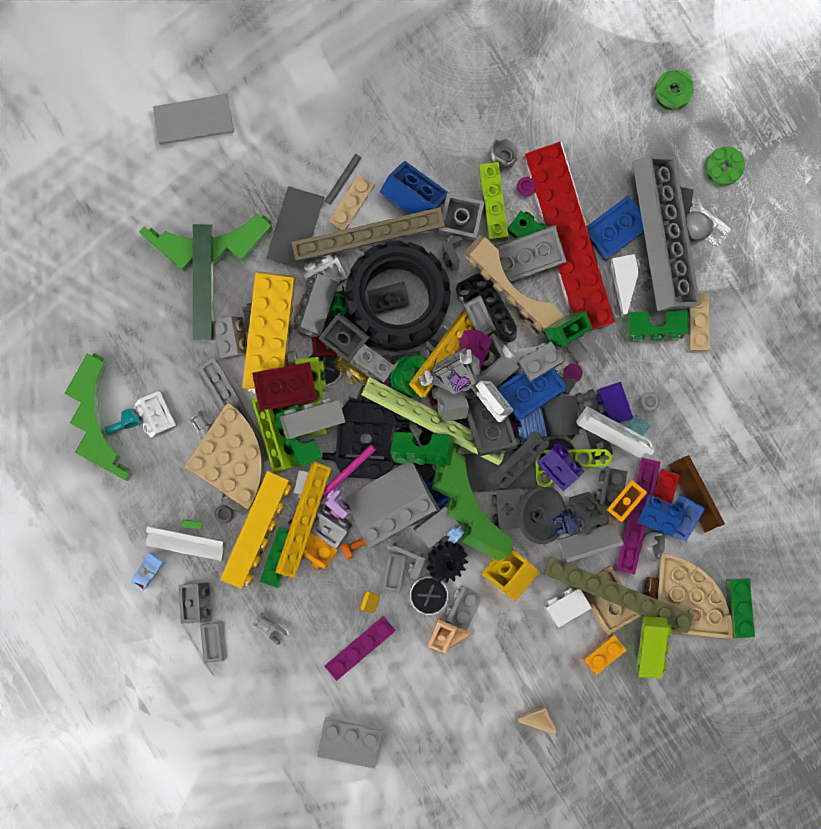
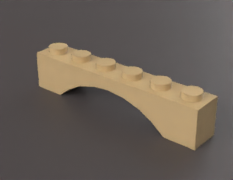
(486, 258)

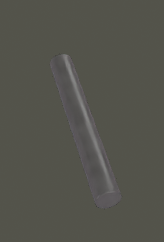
(343, 178)

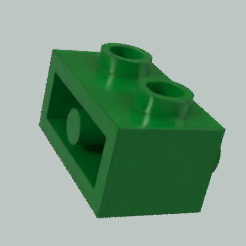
(524, 225)
(568, 328)

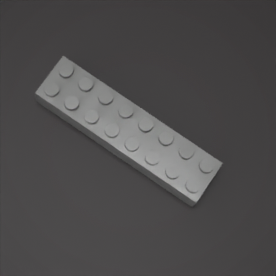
(666, 233)

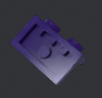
(561, 466)

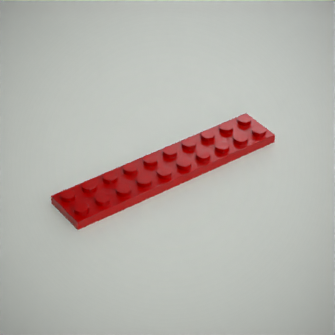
(562, 208)

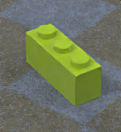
(653, 647)

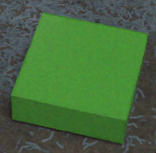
(193, 524)

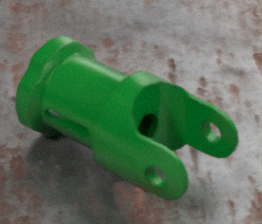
(337, 304)

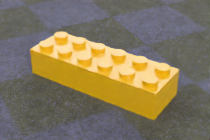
(269, 324)
(256, 531)

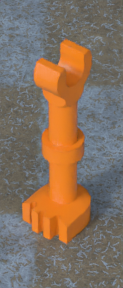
(347, 549)

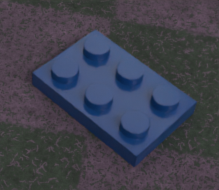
(616, 227)
(529, 396)

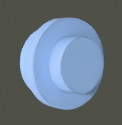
(455, 534)

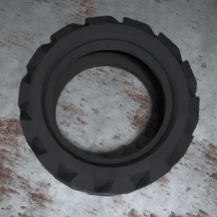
(397, 256)

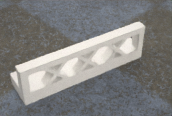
(615, 433)
(185, 543)

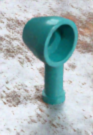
(128, 420)

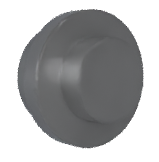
(224, 514)

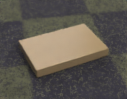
(609, 614)

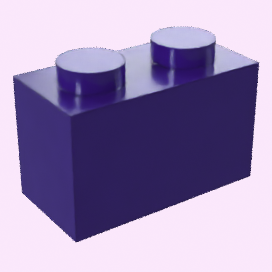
(614, 403)

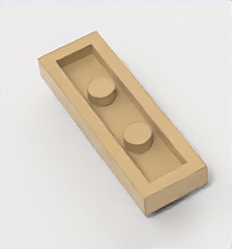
(351, 203)
(699, 325)

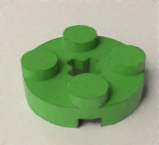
(673, 78)
(734, 159)

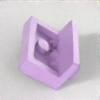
(338, 506)

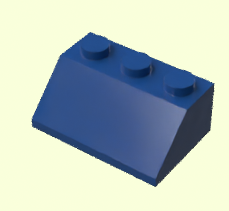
(413, 190)

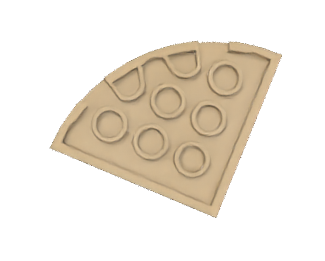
(229, 457)
(695, 592)

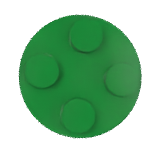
(403, 373)

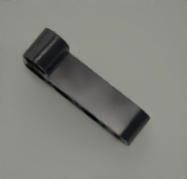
(493, 307)

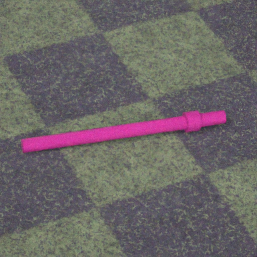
(346, 472)

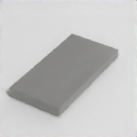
(193, 119)
(531, 253)

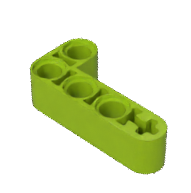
(574, 454)

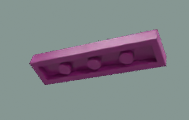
(360, 648)

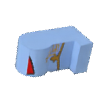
(147, 571)

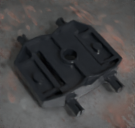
(350, 441)

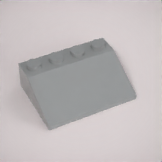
(391, 504)

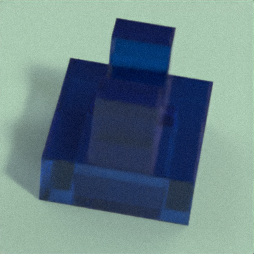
(567, 523)

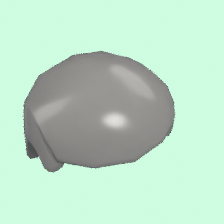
(504, 152)
(698, 225)
(652, 545)

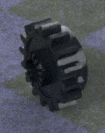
(446, 561)

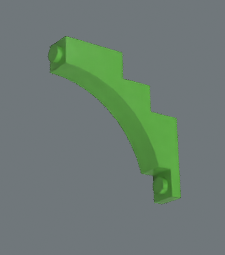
(239, 242)
(94, 444)
(463, 507)

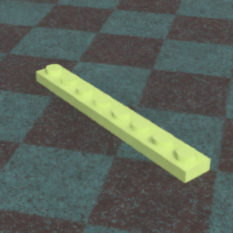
(423, 416)

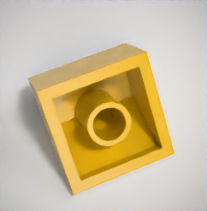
(511, 574)

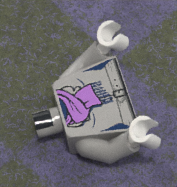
(455, 373)

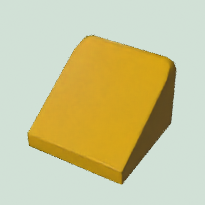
(370, 602)

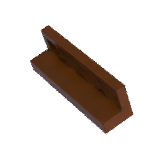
(695, 489)

